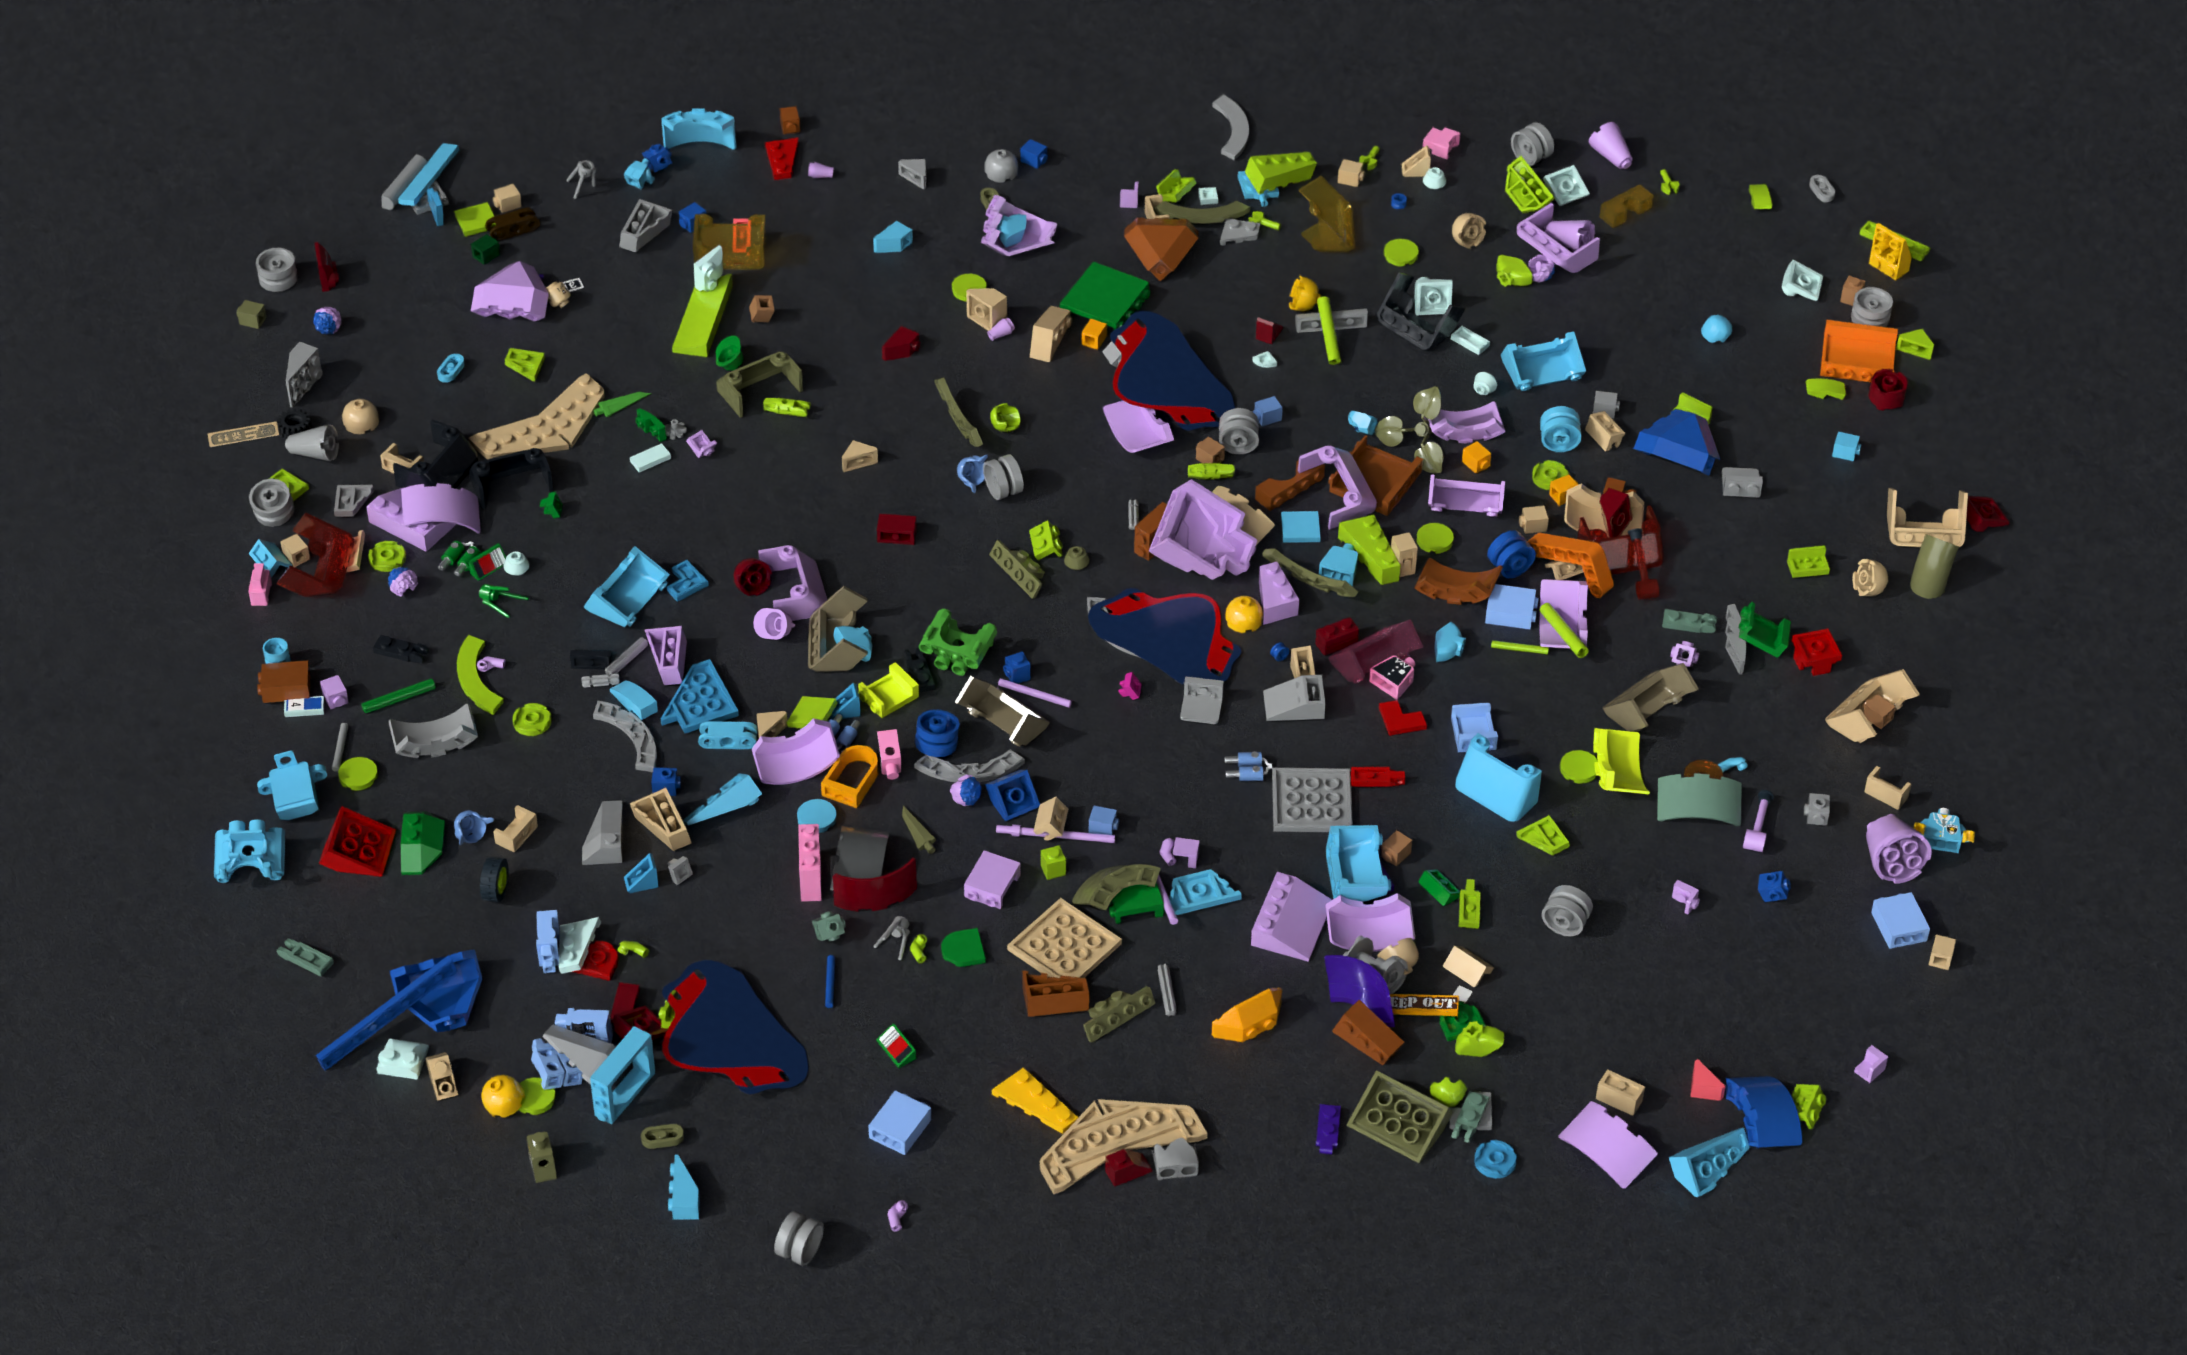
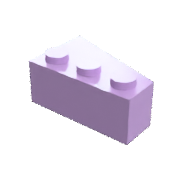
(1276, 594)
(669, 652)

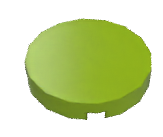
(1401, 252)
(965, 282)
(1547, 472)
(1435, 538)
(387, 556)
(532, 719)
(1578, 766)
(358, 773)
(536, 1098)

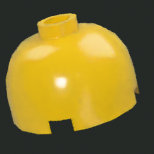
(1304, 294)
(1244, 614)
(502, 1095)

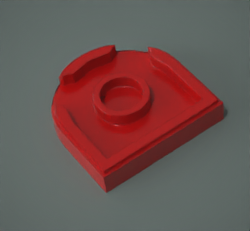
(600, 961)

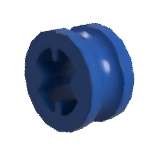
(1398, 201)
(1279, 651)

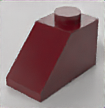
(901, 344)
(1126, 1166)

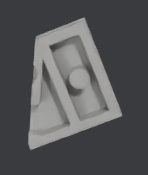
(1239, 231)
(351, 498)

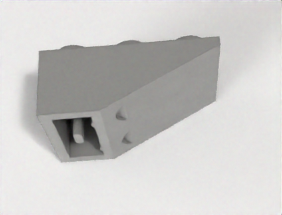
(302, 371)
(1296, 699)

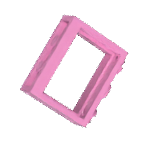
(809, 862)

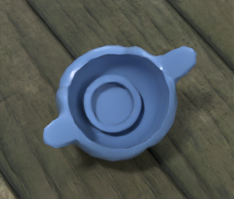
(971, 471)
(470, 822)

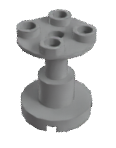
(1391, 969)

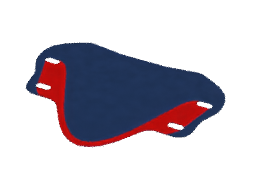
(1166, 374)
(1170, 632)
(729, 1031)

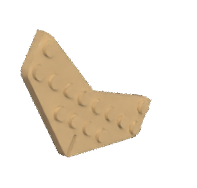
(550, 430)
(1121, 1127)

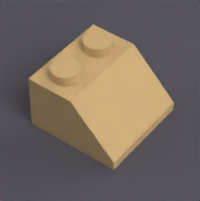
(986, 306)

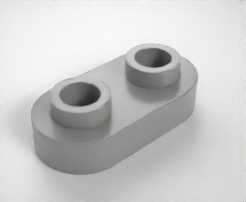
(1822, 188)

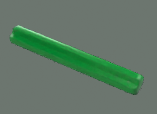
(399, 695)

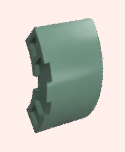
(1699, 798)

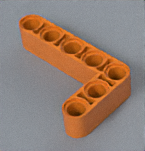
(1578, 552)

